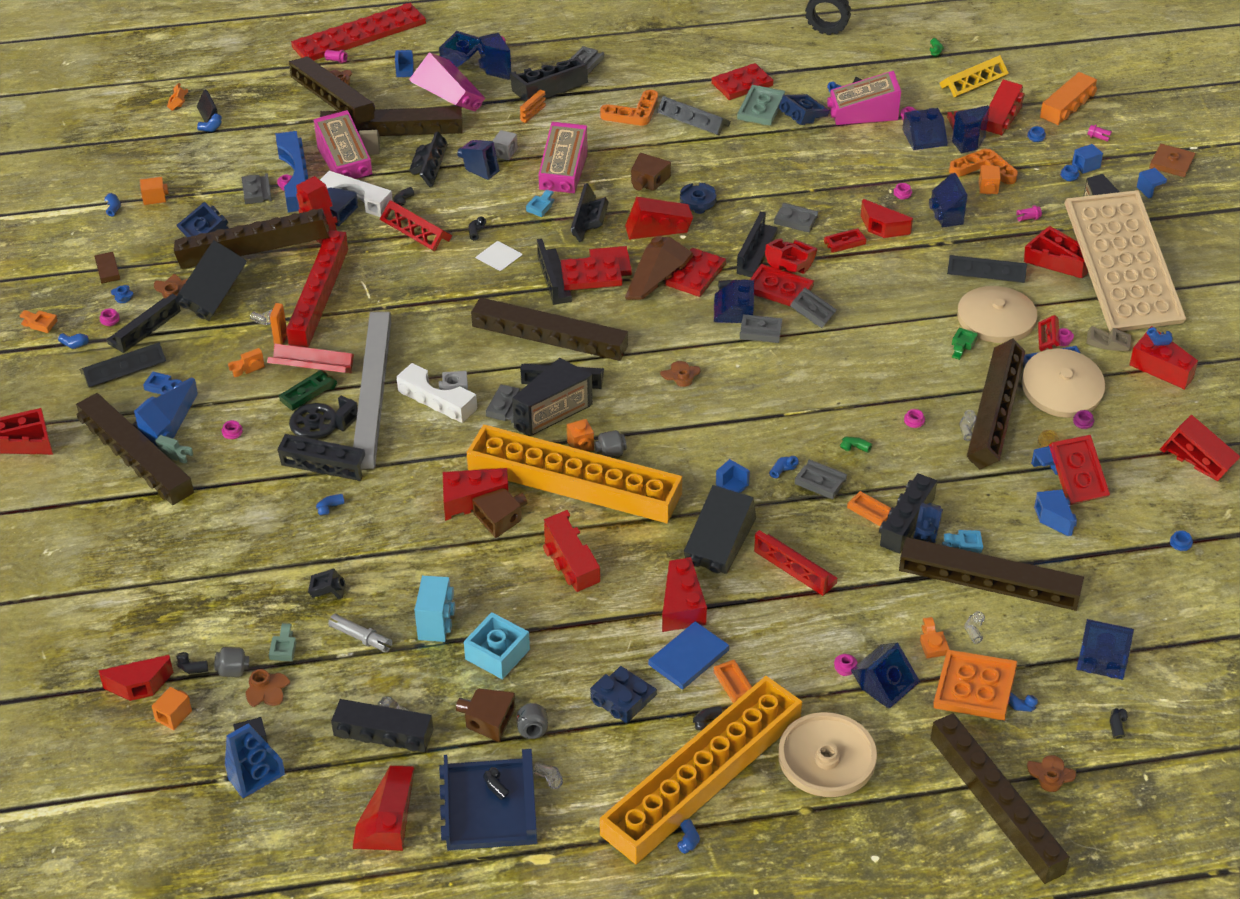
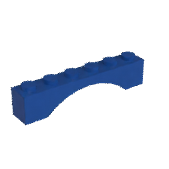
(292, 152)

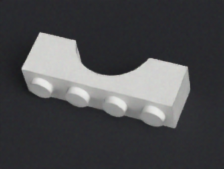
(374, 197)
(454, 403)

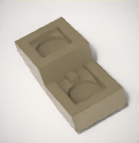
(1115, 340)

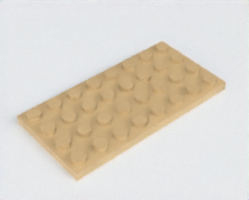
(1124, 261)

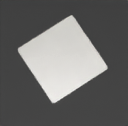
(498, 255)

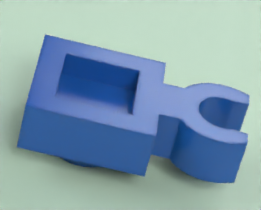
(160, 382)

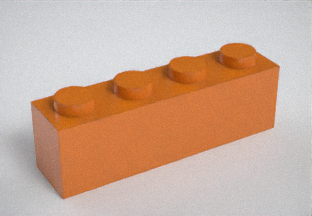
(1068, 98)

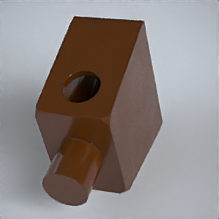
(649, 172)
(499, 510)
(488, 712)

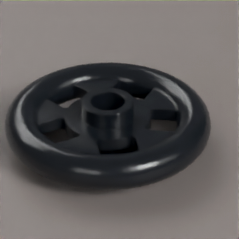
(313, 421)

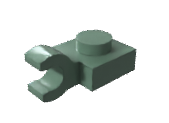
(172, 449)
(283, 646)

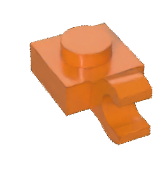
(177, 97)
(40, 321)
(248, 363)
(932, 642)

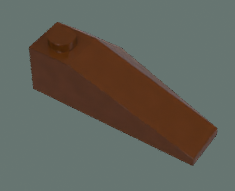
(657, 263)

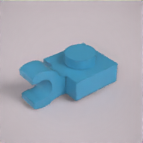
(540, 205)
(965, 539)

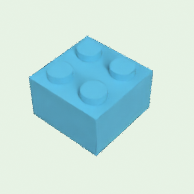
(434, 608)
(496, 645)

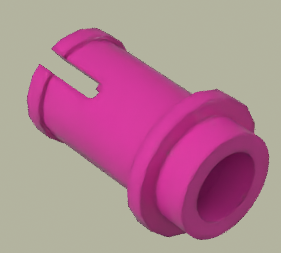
(340, 56)
(1098, 132)
(1029, 213)

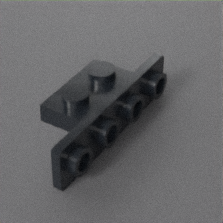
(429, 158)
(589, 213)

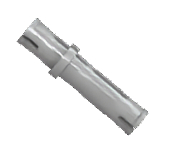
(368, 636)

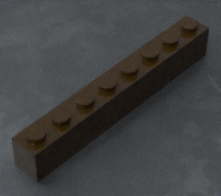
(331, 89)
(412, 121)
(255, 237)
(550, 329)
(996, 404)
(134, 449)
(991, 573)
(1000, 798)

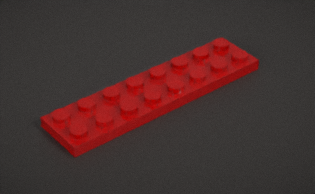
(359, 31)

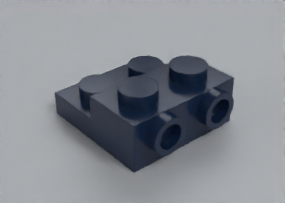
(802, 108)
(202, 220)
(622, 694)

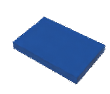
(688, 655)

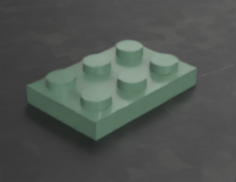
(760, 105)

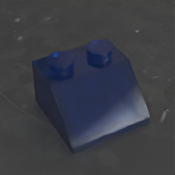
(459, 48)
(494, 56)
(925, 128)
(970, 128)
(949, 202)
(734, 301)
(1105, 649)
(886, 674)

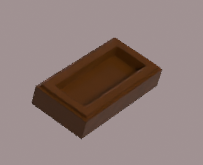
(107, 267)

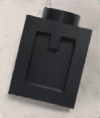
(346, 413)
(327, 582)

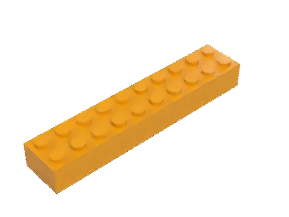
(577, 473)
(699, 769)

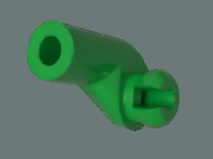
(937, 47)
(856, 442)

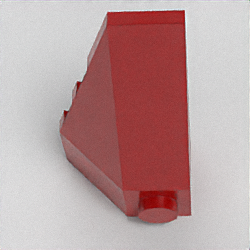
(386, 815)

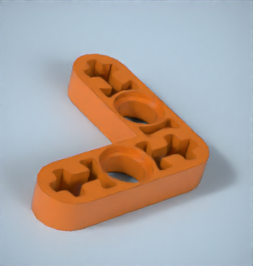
(632, 115)
(984, 157)

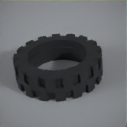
(824, 26)

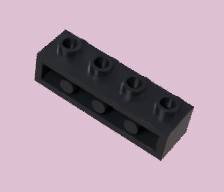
(903, 517)
(382, 725)

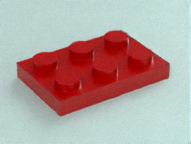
(739, 81)
(591, 272)
(697, 273)
(779, 285)
(1079, 469)

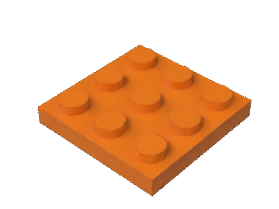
(975, 684)

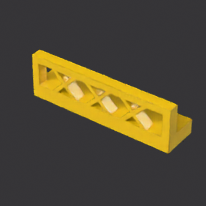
(962, 77)

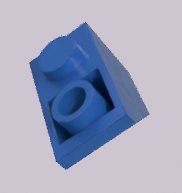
(1055, 511)

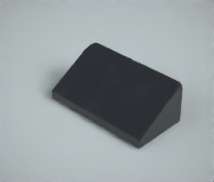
(206, 106)

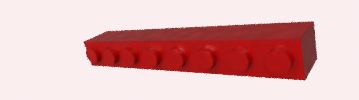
(317, 289)

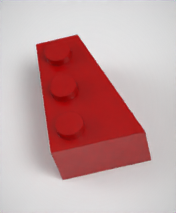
(314, 195)
(657, 218)
(25, 433)
(463, 486)

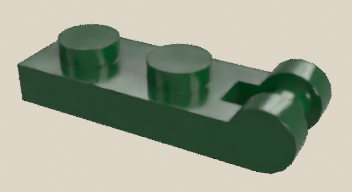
(307, 389)

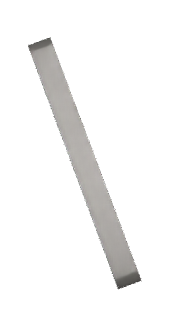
(372, 387)

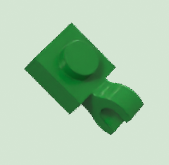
(963, 340)

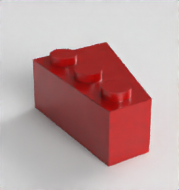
(1004, 106)
(1056, 252)
(1164, 362)
(1201, 448)
(568, 552)
(683, 597)

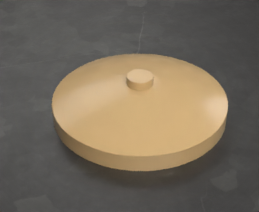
(997, 313)
(1063, 382)
(827, 754)

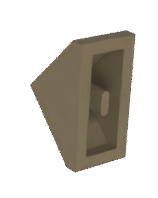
(371, 141)

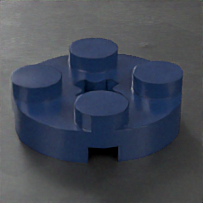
(698, 197)

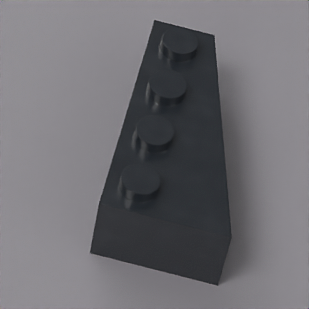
(550, 79)

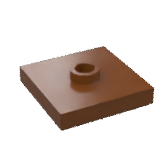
(1172, 160)

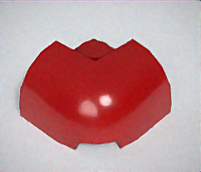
(788, 255)

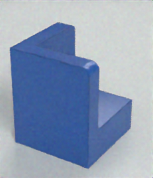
(404, 63)
(1087, 158)
(1149, 180)
(1043, 457)
(732, 476)

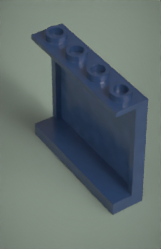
(476, 815)

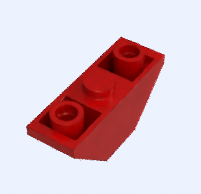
(885, 221)
(137, 678)

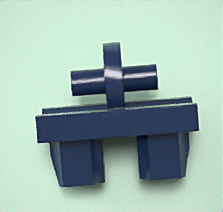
(928, 522)

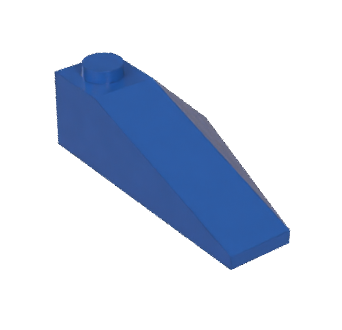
(166, 412)
(250, 761)

